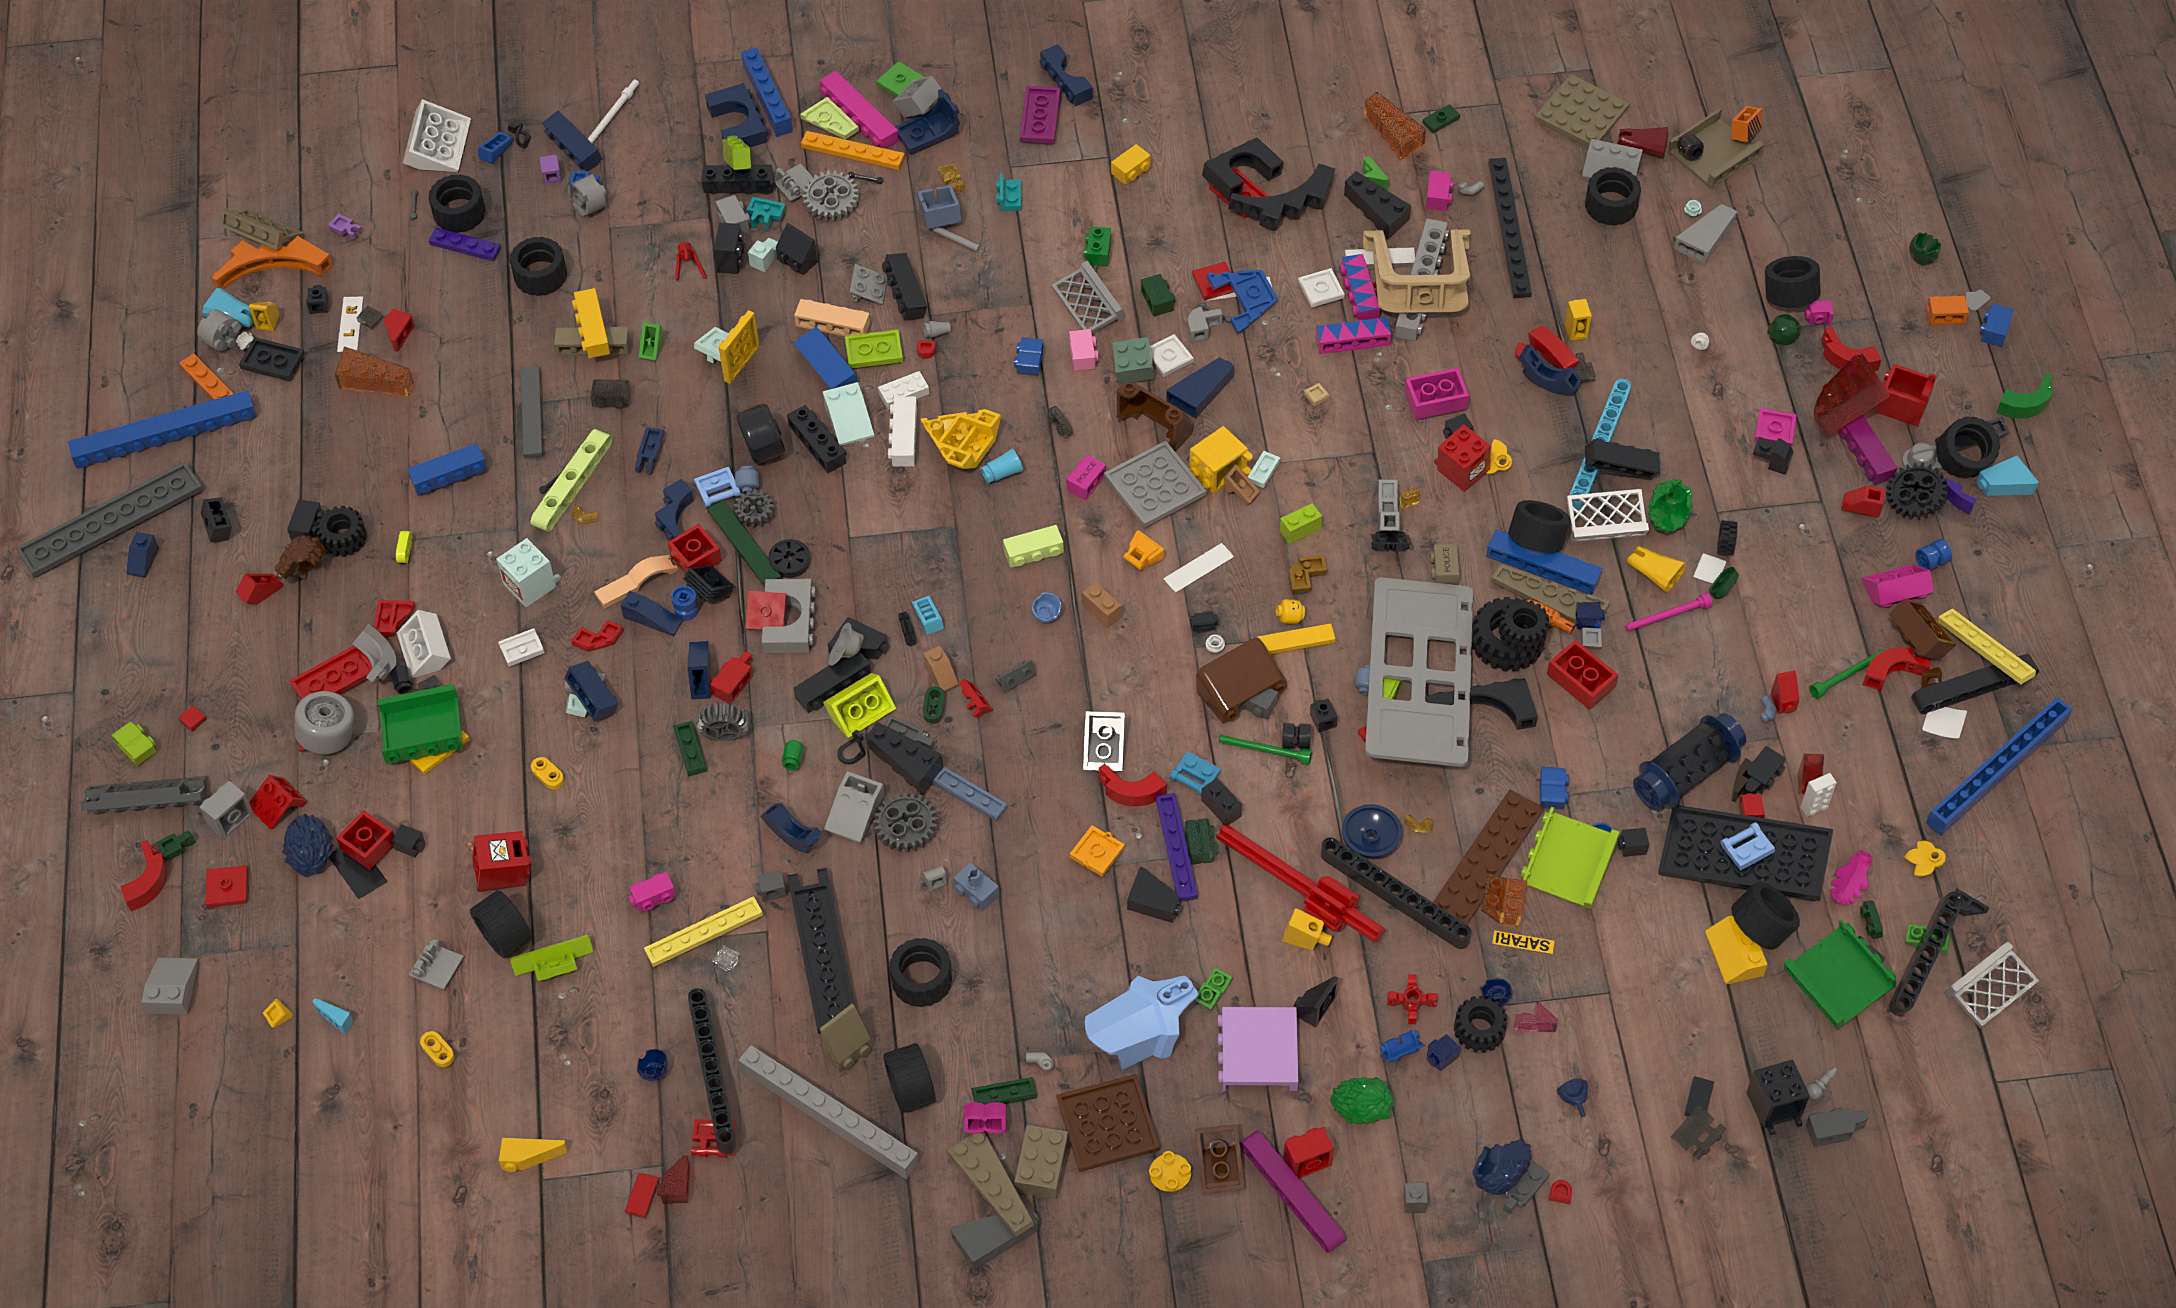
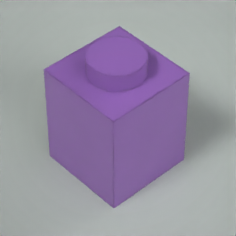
(550, 169)

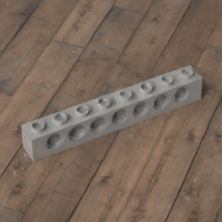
(1425, 263)

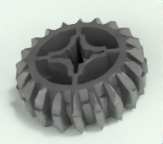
(722, 722)

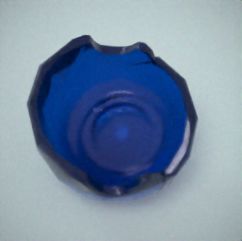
(1498, 990)
(653, 1065)

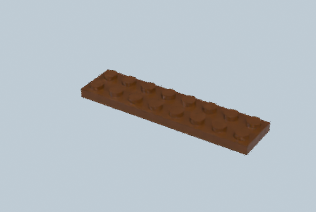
(1488, 855)

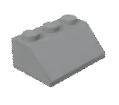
(1606, 154)

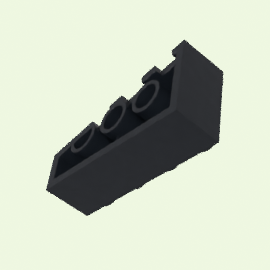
(1377, 203)
(906, 757)

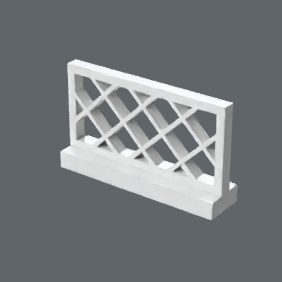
(1607, 531)

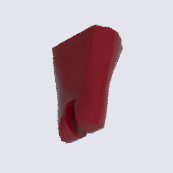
(1649, 140)

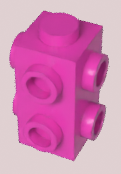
(652, 892)

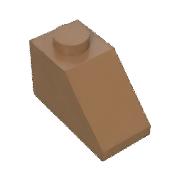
(940, 669)

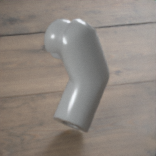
(1470, 190)
(1041, 1059)

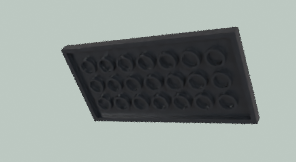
(1695, 852)

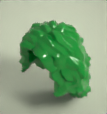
(1670, 505)
(1362, 1100)

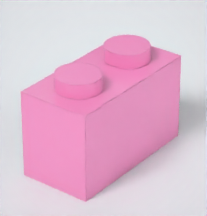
(1082, 349)

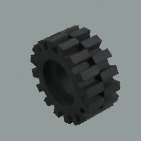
(1727, 537)

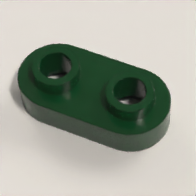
(1723, 582)
(933, 706)
(1873, 923)

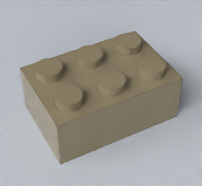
(1041, 1161)

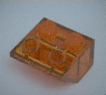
(1504, 899)

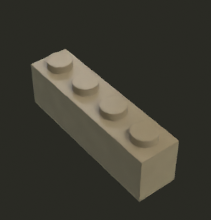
(569, 342)

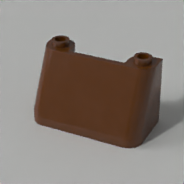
(1135, 401)
(1238, 678)

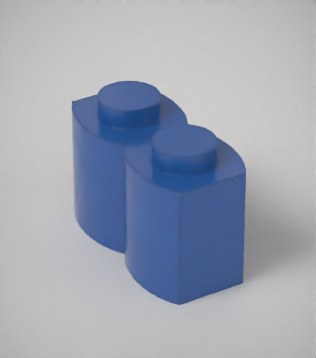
(1029, 356)
(1553, 787)

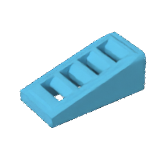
(928, 616)
(338, 1017)

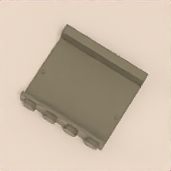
(1721, 154)

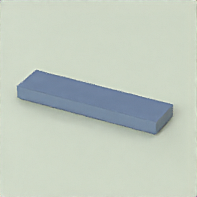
(970, 794)

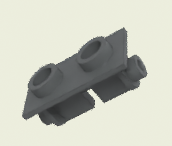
(1015, 677)

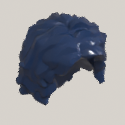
(307, 845)
(1502, 1166)

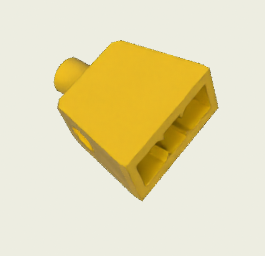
(1305, 931)

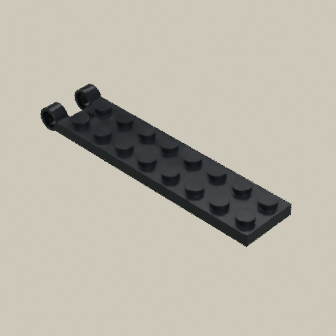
(821, 947)

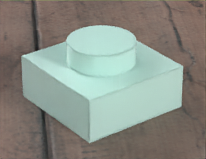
(574, 706)

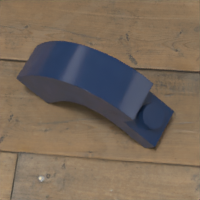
(1548, 377)
(789, 829)

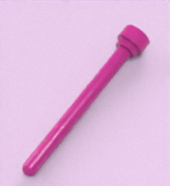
(1703, 601)

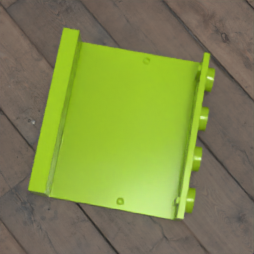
(1569, 859)

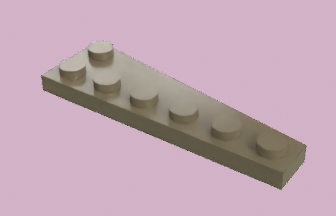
(1547, 593)
(986, 1173)

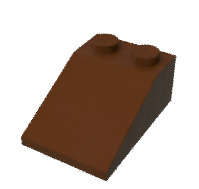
(1219, 1158)

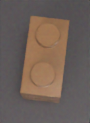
(1101, 604)

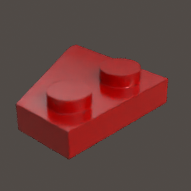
(391, 615)

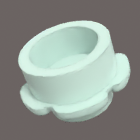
(1693, 208)

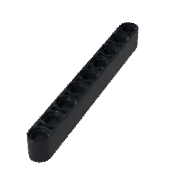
(1399, 901)
(715, 1077)

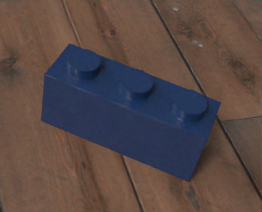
(591, 691)

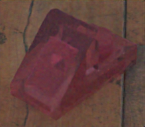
(1540, 1022)

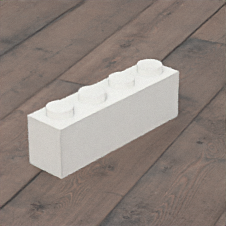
(904, 431)

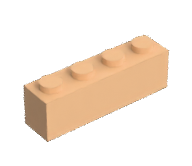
(831, 318)

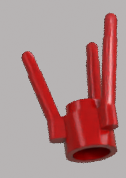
(686, 253)

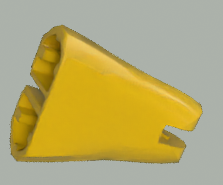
(1657, 567)

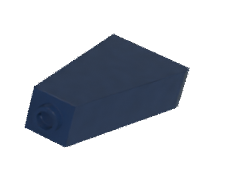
(1201, 387)

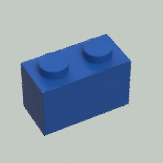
(1997, 325)

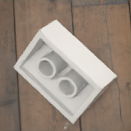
(423, 644)

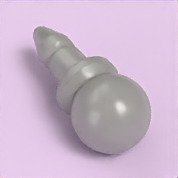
(1816, 1089)

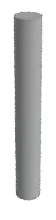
(956, 238)

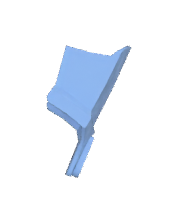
(1141, 1020)

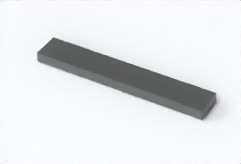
(531, 412)

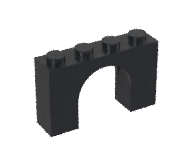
(1253, 154)

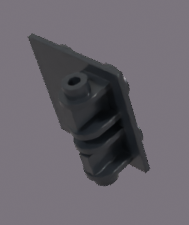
(1381, 538)

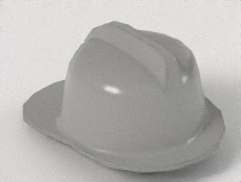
(1922, 453)
(846, 645)

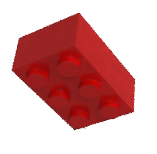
(1582, 674)

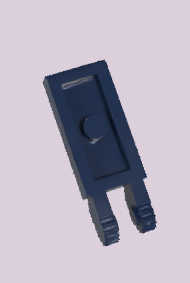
(649, 449)

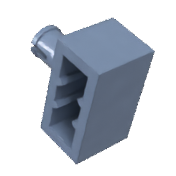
(976, 887)

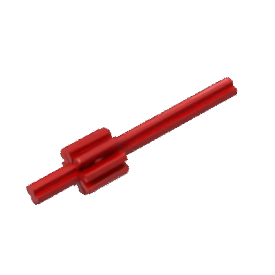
(1323, 900)

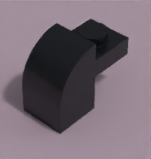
(1778, 453)

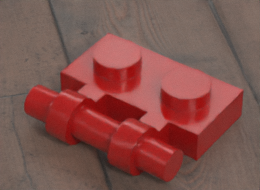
(704, 1133)

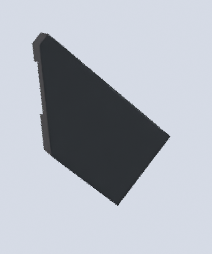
(1970, 905)

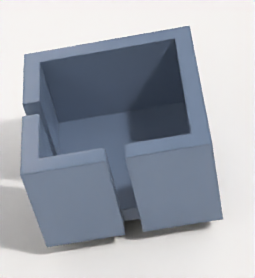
(943, 213)

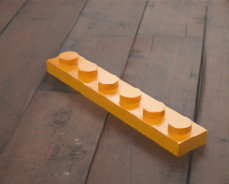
(852, 150)

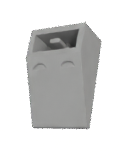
(854, 807)

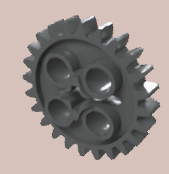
(905, 822)

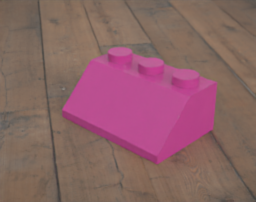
(1898, 584)

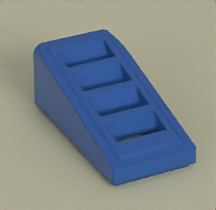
(494, 148)

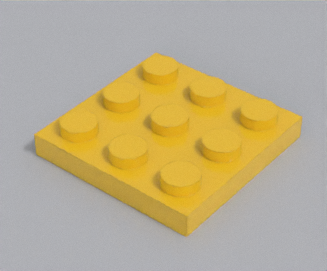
(739, 346)

